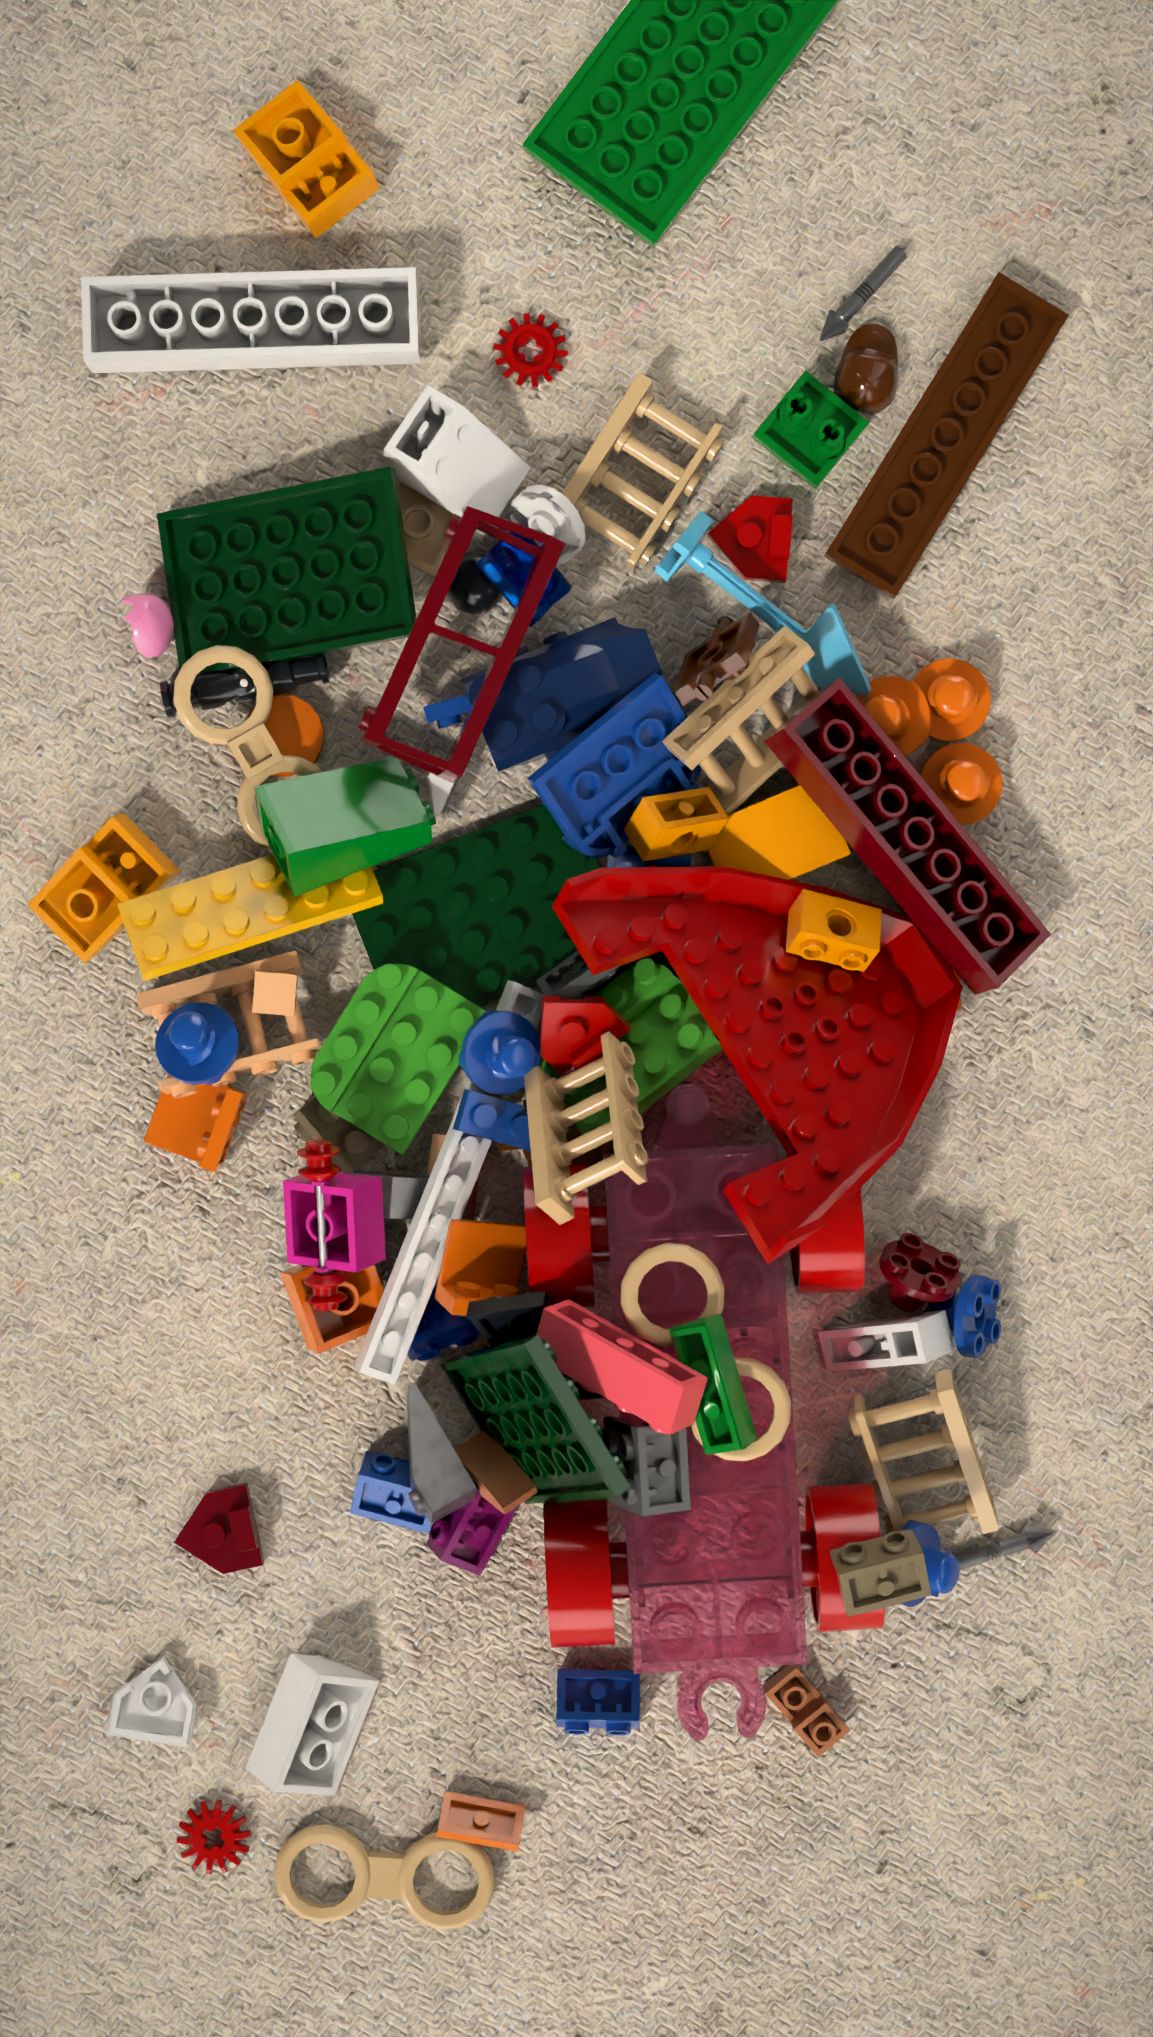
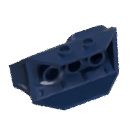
(562, 690)

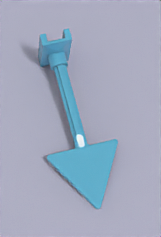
(826, 637)

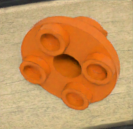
(956, 696)
(900, 711)
(964, 780)

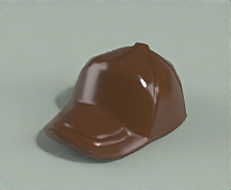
(868, 370)

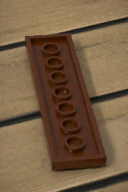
(946, 435)

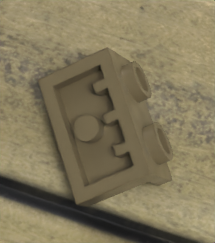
(354, 1144)
(881, 1572)

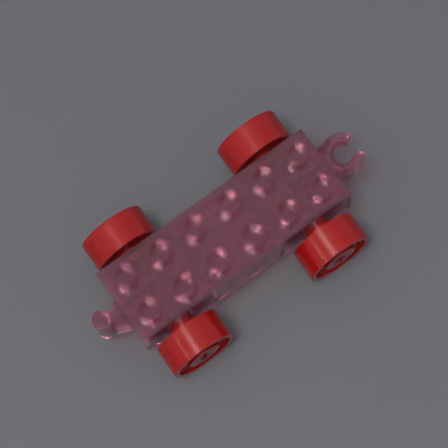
(726, 1580)

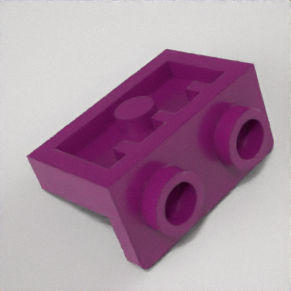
(469, 1534)

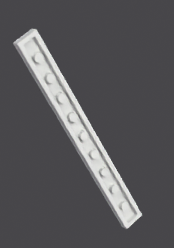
(424, 1243)

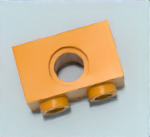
(676, 823)
(833, 930)

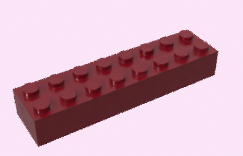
(907, 837)

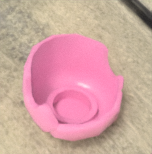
(150, 623)

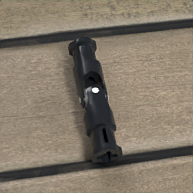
(215, 689)

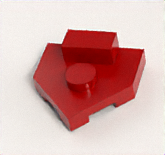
(757, 538)
(574, 1030)

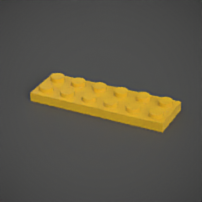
(233, 913)

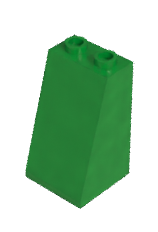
(342, 821)

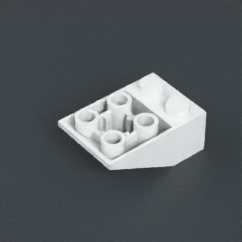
(453, 457)

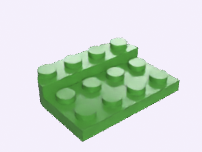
(665, 1036)
(392, 1053)

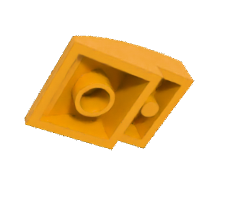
(307, 159)
(779, 837)
(108, 870)

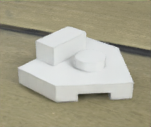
(154, 1708)

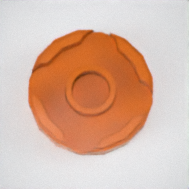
(295, 729)

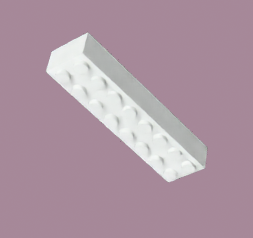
(251, 320)

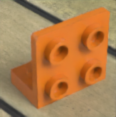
(198, 1124)
(479, 1263)

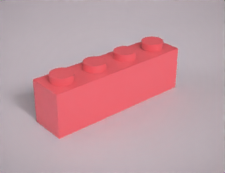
(622, 1367)

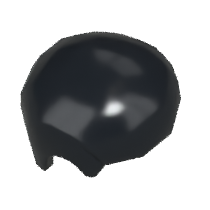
(471, 588)

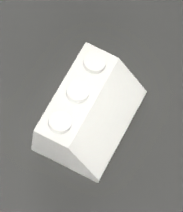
(311, 1726)

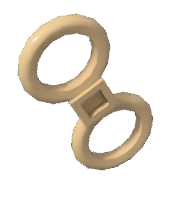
(247, 741)
(714, 1305)
(382, 1877)

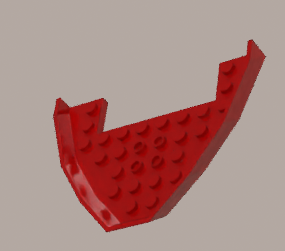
(820, 1047)

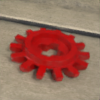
(519, 338)
(230, 1835)

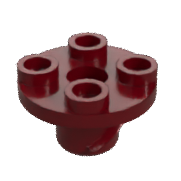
(918, 1273)

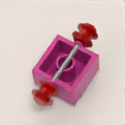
(332, 1222)

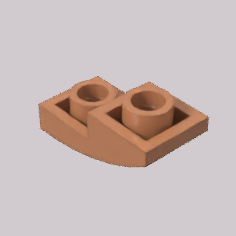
(495, 1472)
(805, 1709)

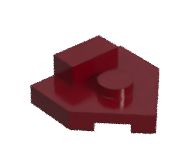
(224, 1530)

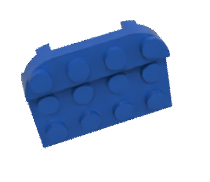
(611, 767)

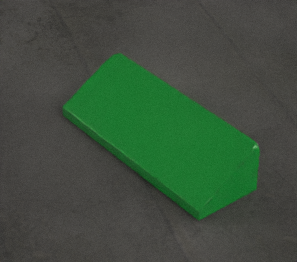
(723, 1410)

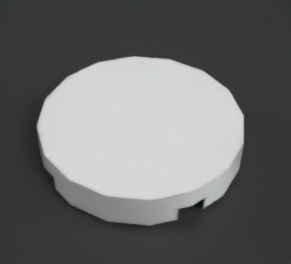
(552, 514)

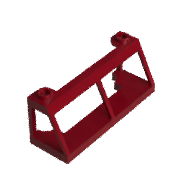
(460, 533)

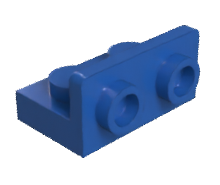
(384, 1491)
(598, 1701)

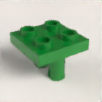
(810, 429)

